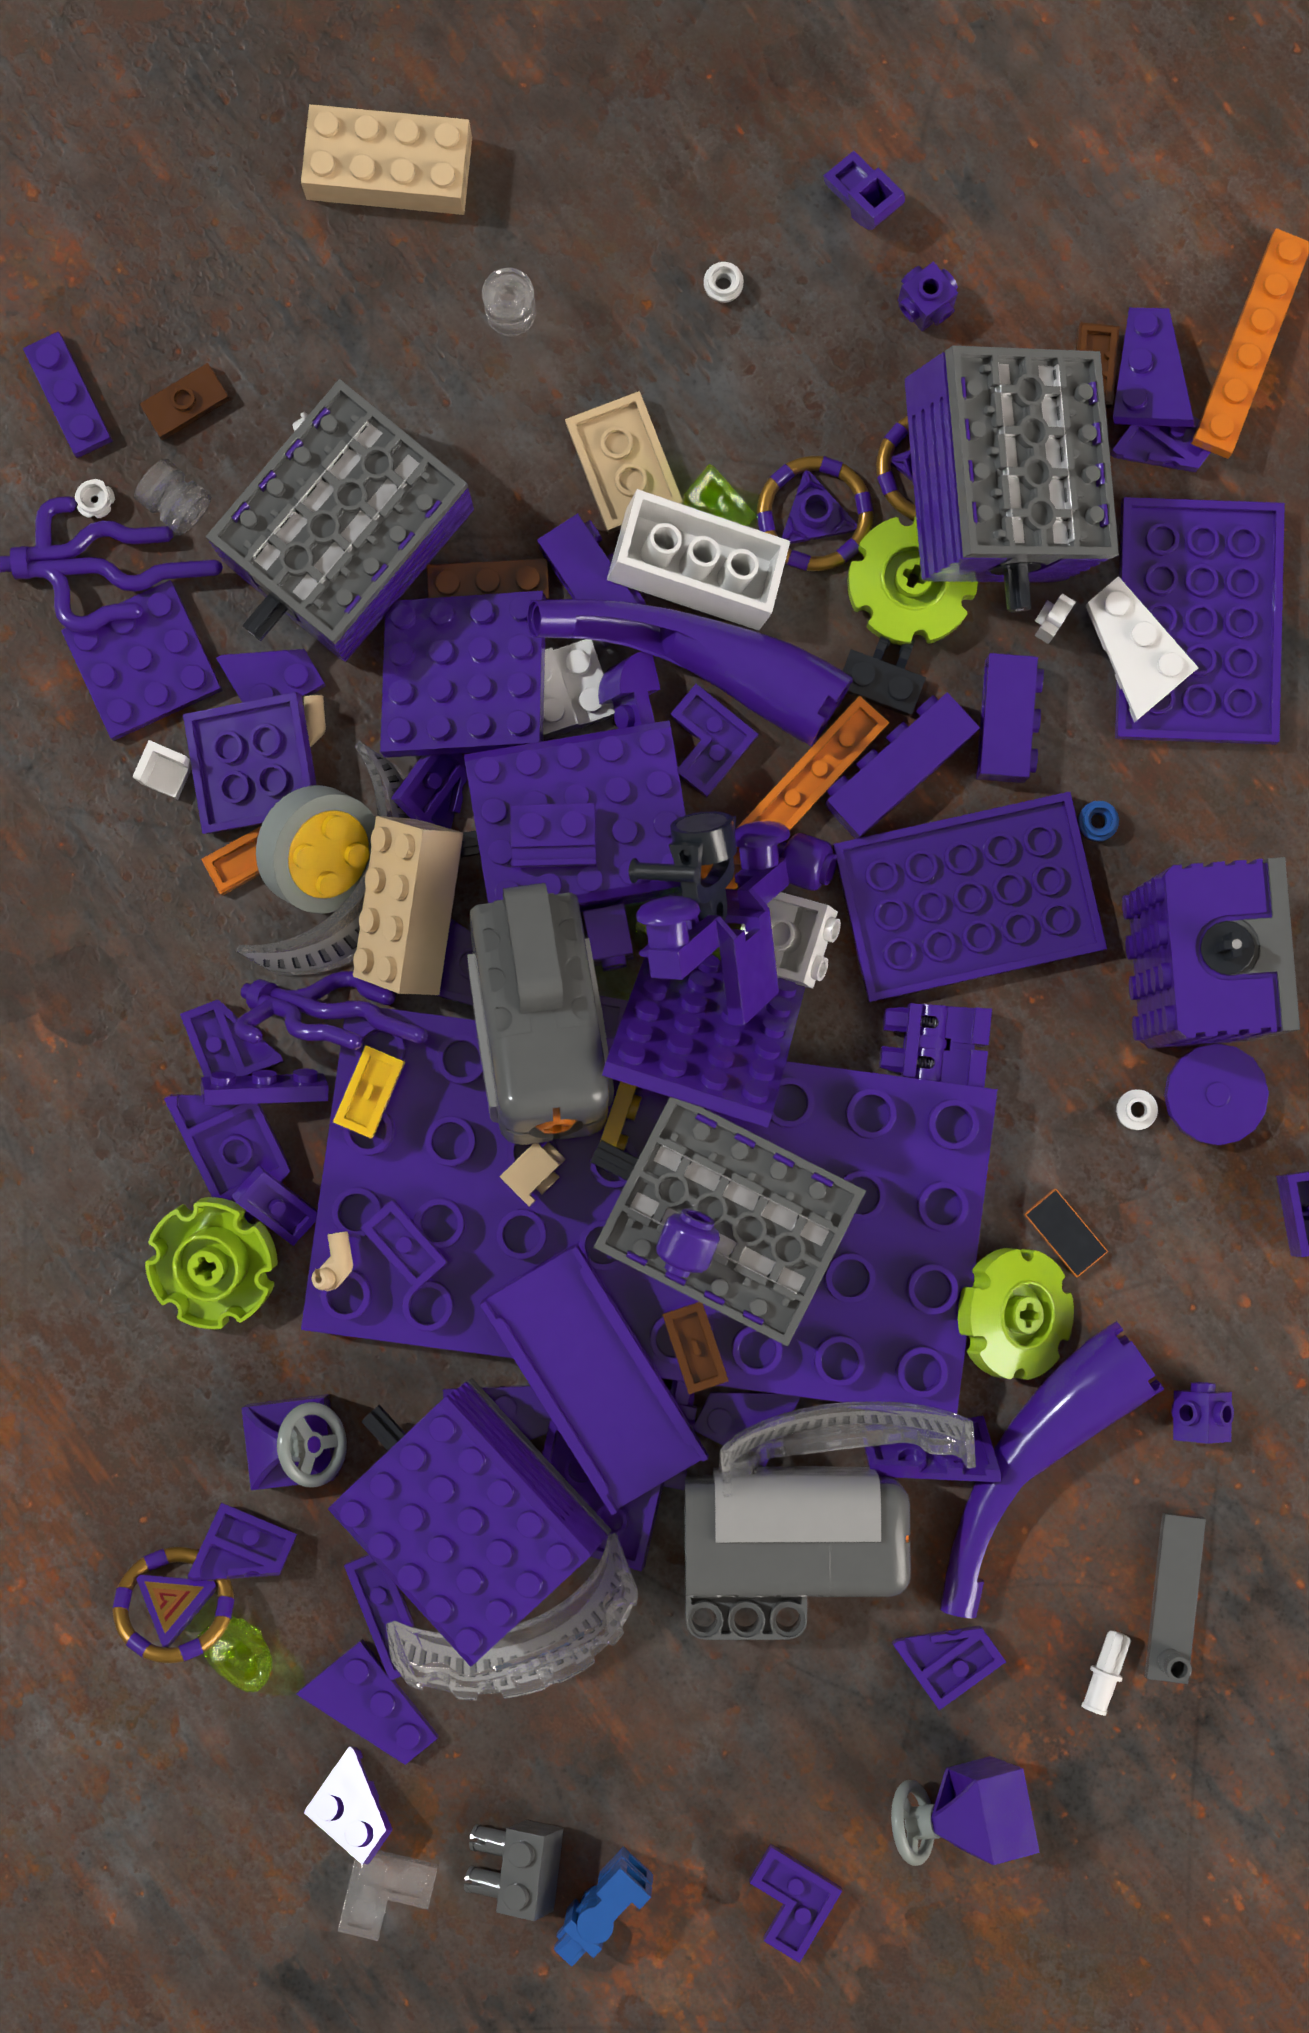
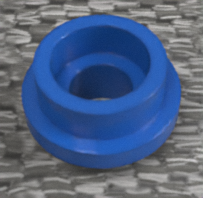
(1103, 809)

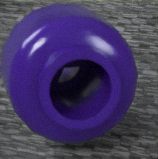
(808, 861)
(688, 1242)

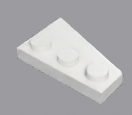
(1140, 649)

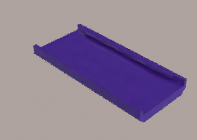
(593, 1378)

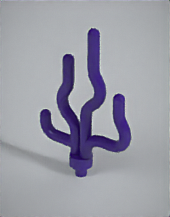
(55, 562)
(268, 1000)

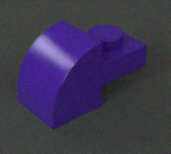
(864, 190)
(629, 689)

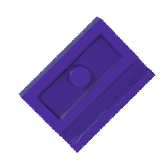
(553, 835)

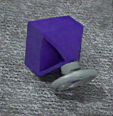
(293, 1442)
(978, 1809)

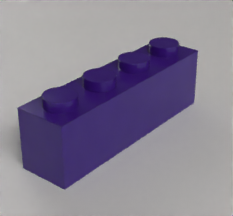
(901, 766)

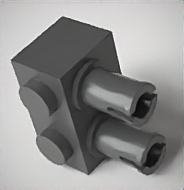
(528, 1868)

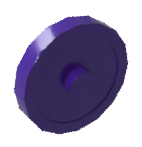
(1216, 1094)

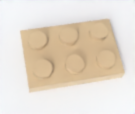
(620, 456)

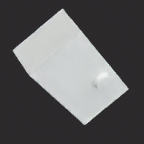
(698, 560)

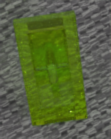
(717, 497)

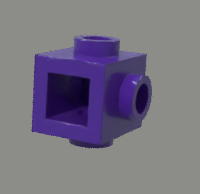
(927, 308)
(1202, 1414)

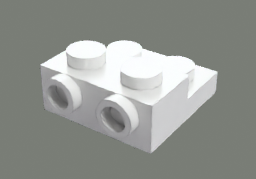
(572, 689)
(801, 937)

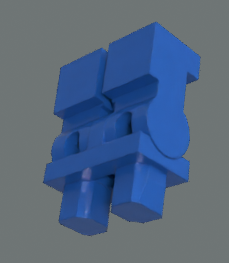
(592, 1921)

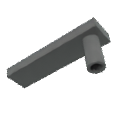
(1175, 1598)

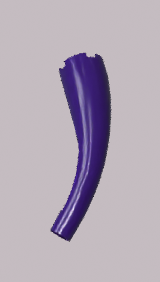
(755, 669)
(1073, 1405)

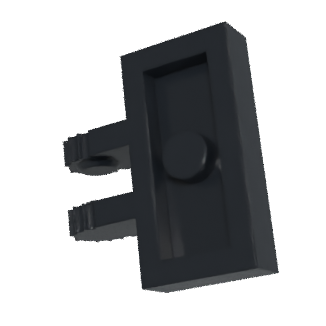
(883, 682)

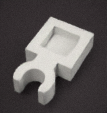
(1052, 617)

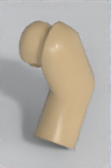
(314, 717)
(337, 1266)

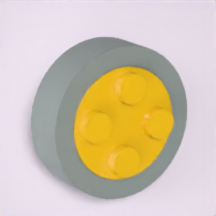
(315, 847)

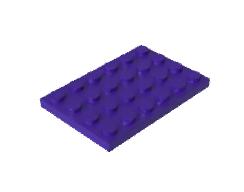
(1218, 591)
(969, 897)
(682, 1045)

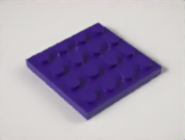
(461, 675)

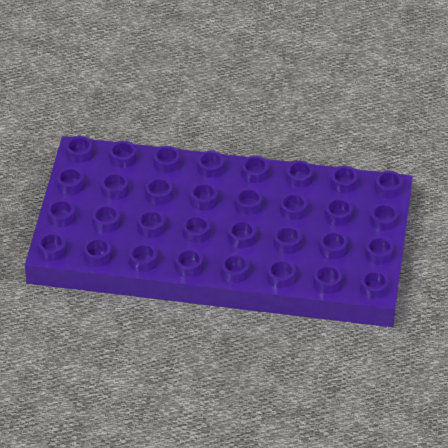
(875, 1325)

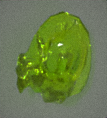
(241, 1656)

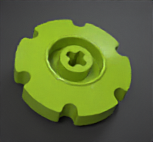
(881, 589)
(215, 1234)
(1015, 1313)

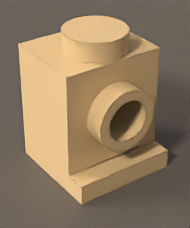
(533, 1171)

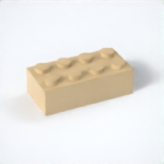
(386, 159)
(407, 905)

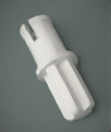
(1106, 1672)

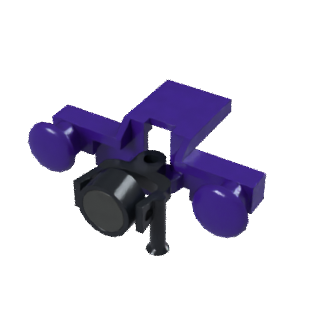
(693, 925)

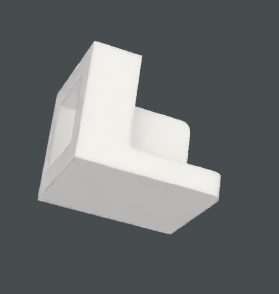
(163, 770)

